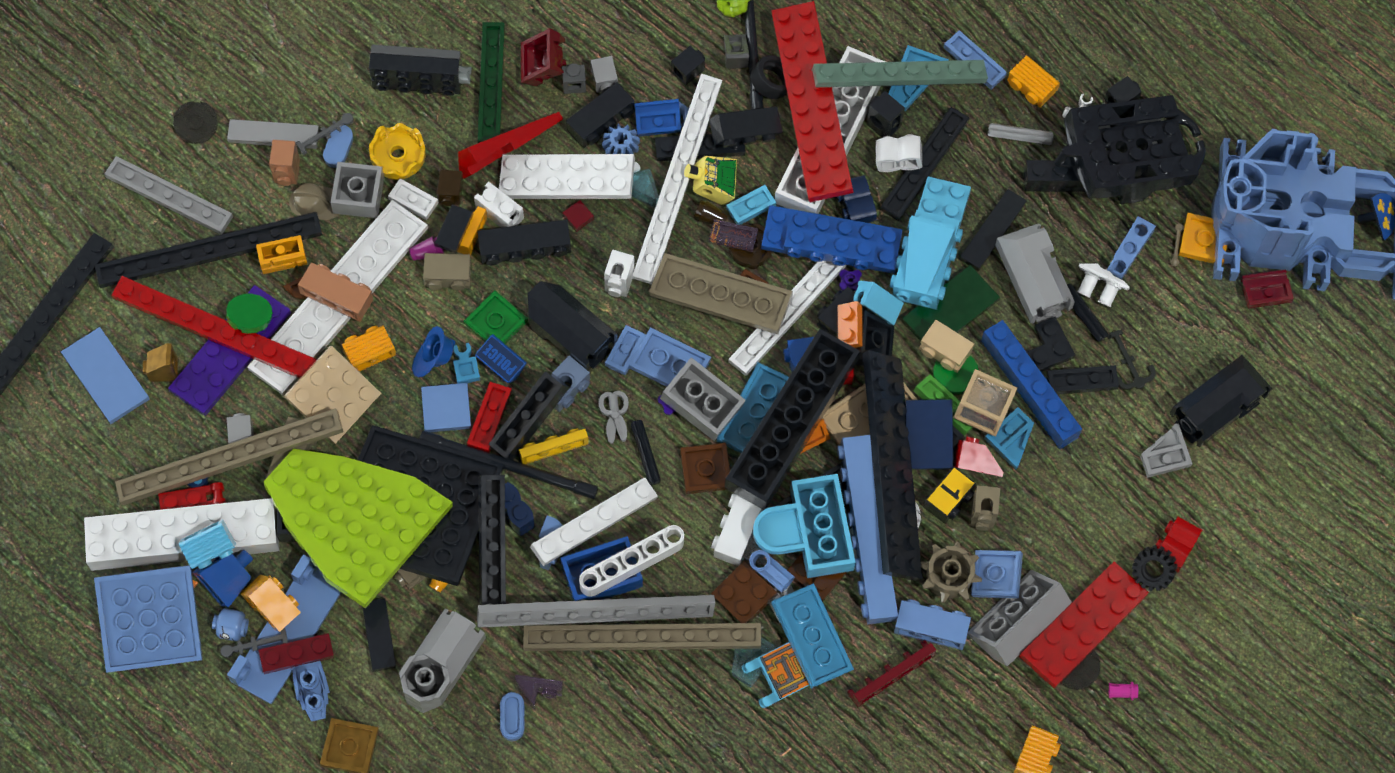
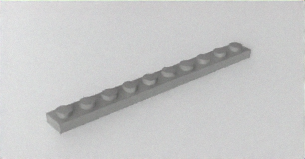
(595, 611)

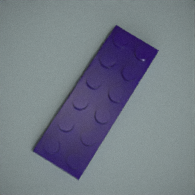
(218, 367)

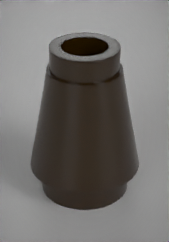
(707, 212)

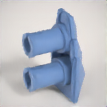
(311, 689)

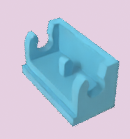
(878, 301)

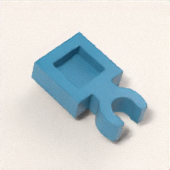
(465, 368)

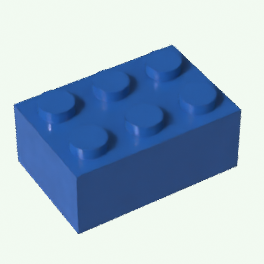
(577, 563)

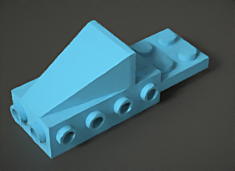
(930, 244)

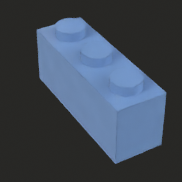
(932, 624)

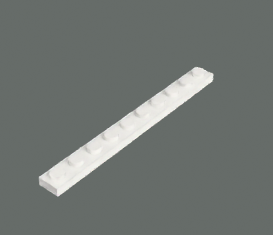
(675, 181)

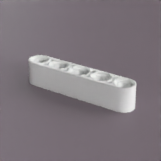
(626, 570)

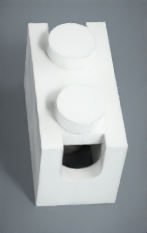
(499, 207)
(619, 277)

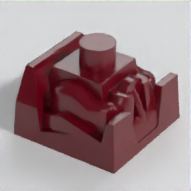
(542, 57)

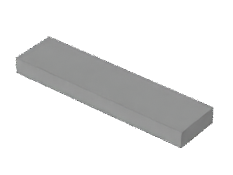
(264, 132)

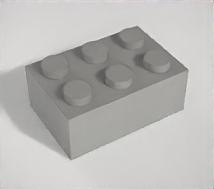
(702, 399)

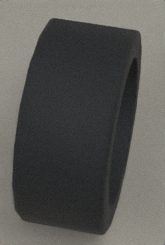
(760, 81)

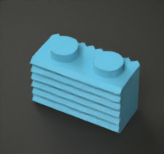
(207, 544)

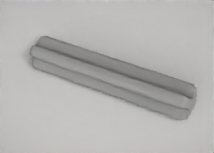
(1020, 134)

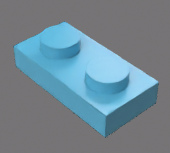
(750, 205)

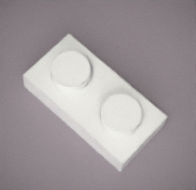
(413, 199)

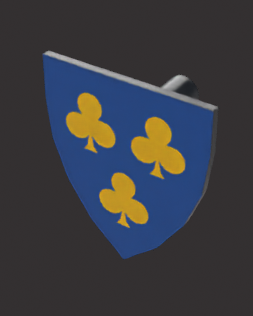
(1383, 213)

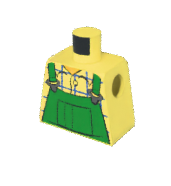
(714, 178)

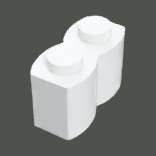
(899, 153)

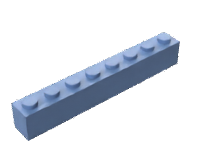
(860, 495)

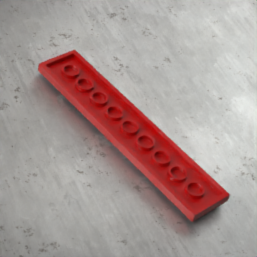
(811, 106)

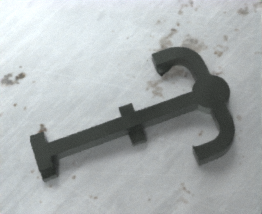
(1139, 382)

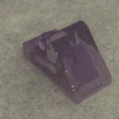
(532, 686)

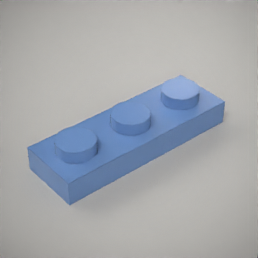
(964, 49)

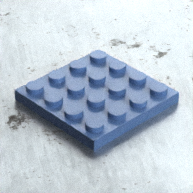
(148, 618)

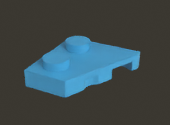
(1012, 437)

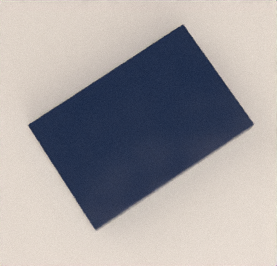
(930, 433)

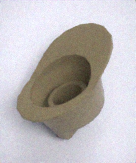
(310, 199)

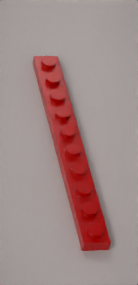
(212, 327)

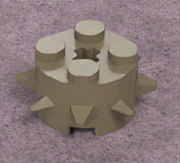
(963, 572)

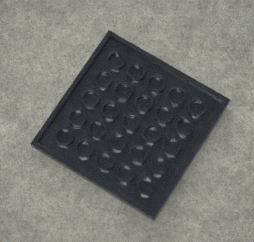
(450, 473)

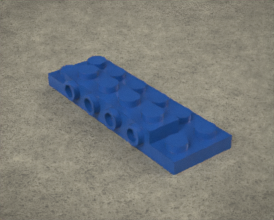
(831, 239)

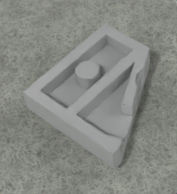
(1166, 454)

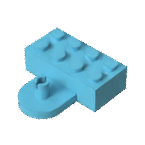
(812, 525)

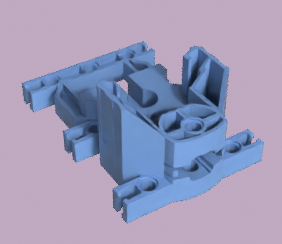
(1287, 209)

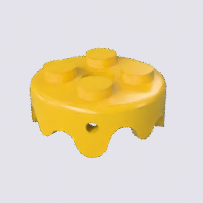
(394, 138)

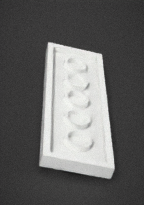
(567, 176)

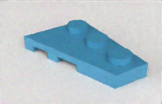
(909, 93)

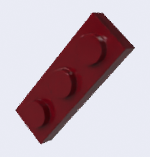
(296, 653)

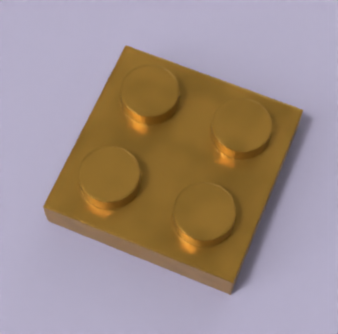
(349, 746)

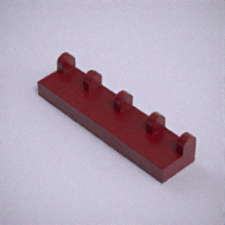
(893, 674)

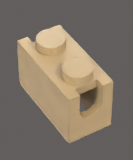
(946, 346)

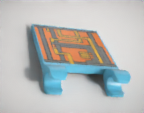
(781, 673)

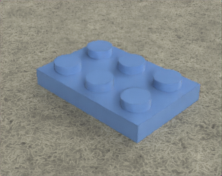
(664, 357)

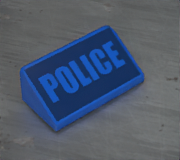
(501, 359)

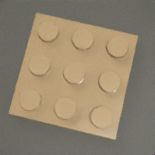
(332, 385)

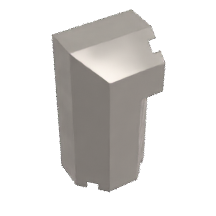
(1035, 273)
(440, 661)

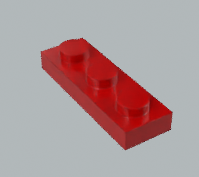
(489, 416)

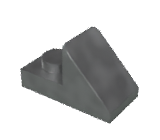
(736, 51)

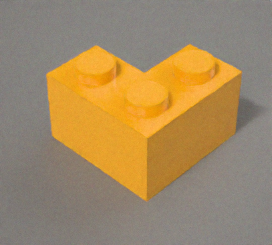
(268, 599)

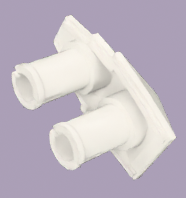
(1095, 273)

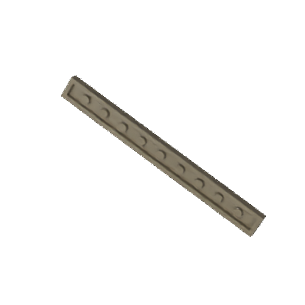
(229, 456)
(642, 637)

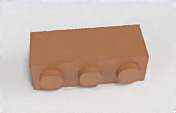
(336, 291)

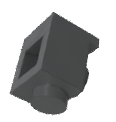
(574, 74)

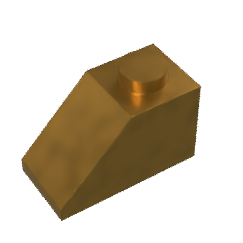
(161, 364)

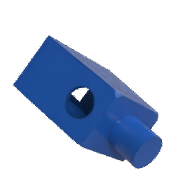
(225, 577)

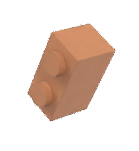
(284, 162)

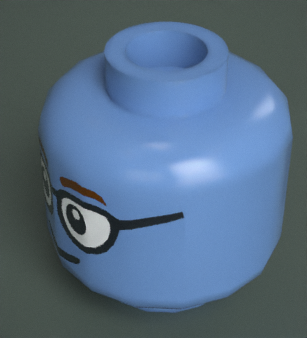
(230, 624)

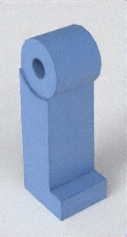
(1131, 247)

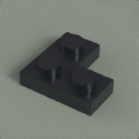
(1054, 347)

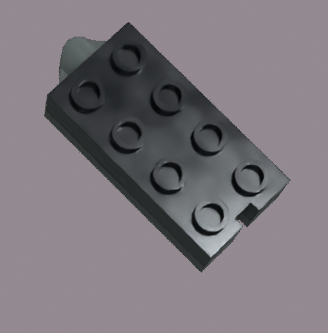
(417, 70)

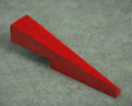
(482, 154)

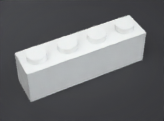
(736, 530)

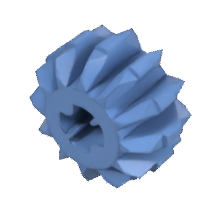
(612, 140)

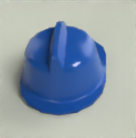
(433, 353)

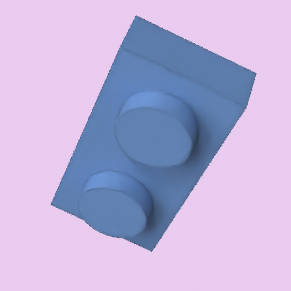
(624, 350)

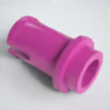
(1123, 690)

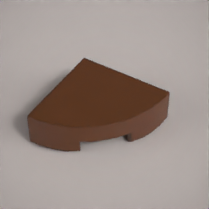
(293, 289)

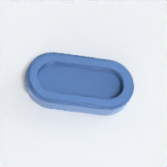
(338, 146)
(512, 716)

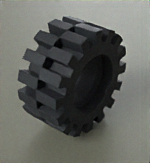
(1161, 556)

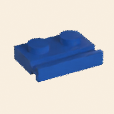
(658, 117)

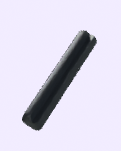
(1087, 315)
(645, 452)

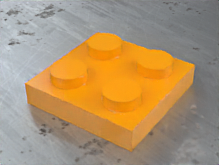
(1199, 239)

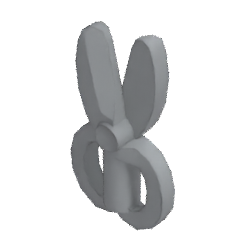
(615, 415)

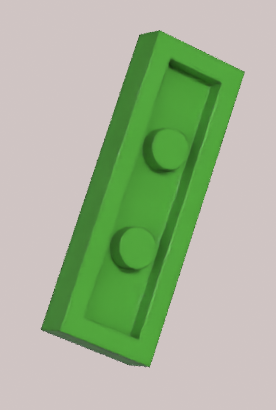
(933, 390)

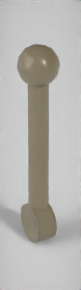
(1178, 229)

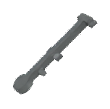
(347, 119)
(227, 651)

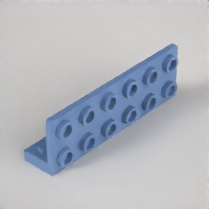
(315, 602)

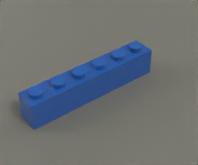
(1031, 384)

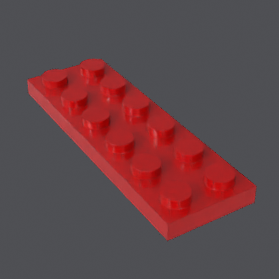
(1084, 625)

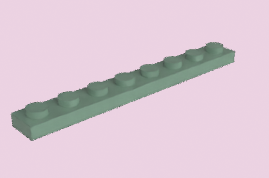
(899, 73)

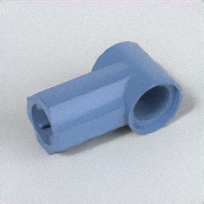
(772, 571)

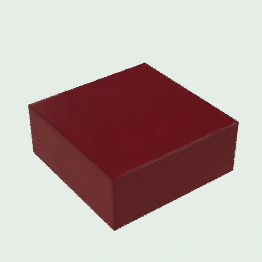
(578, 215)

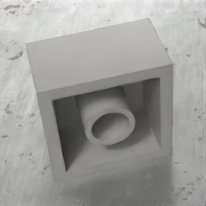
(357, 190)

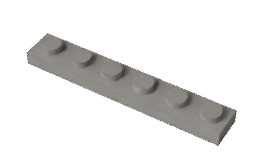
(169, 195)

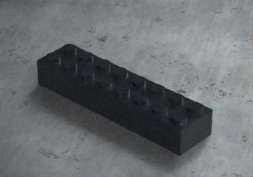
(792, 419)

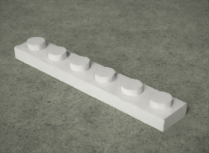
(593, 521)

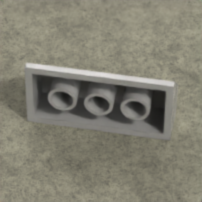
(1018, 621)

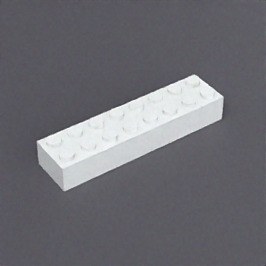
(852, 108)
(156, 534)

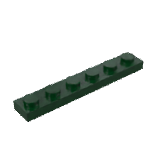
(491, 80)

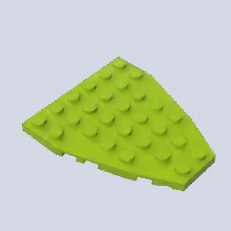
(353, 517)

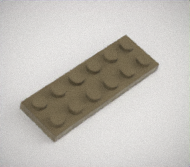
(721, 293)

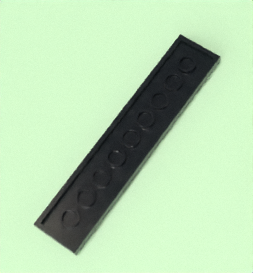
(892, 466)

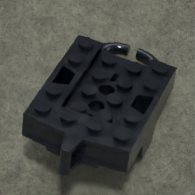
(1125, 127)

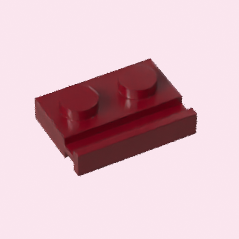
(1267, 289)

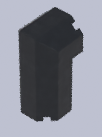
(569, 324)
(1220, 401)

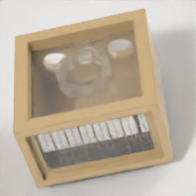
(985, 402)

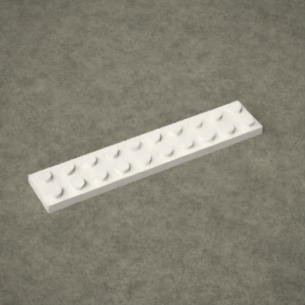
(365, 262)

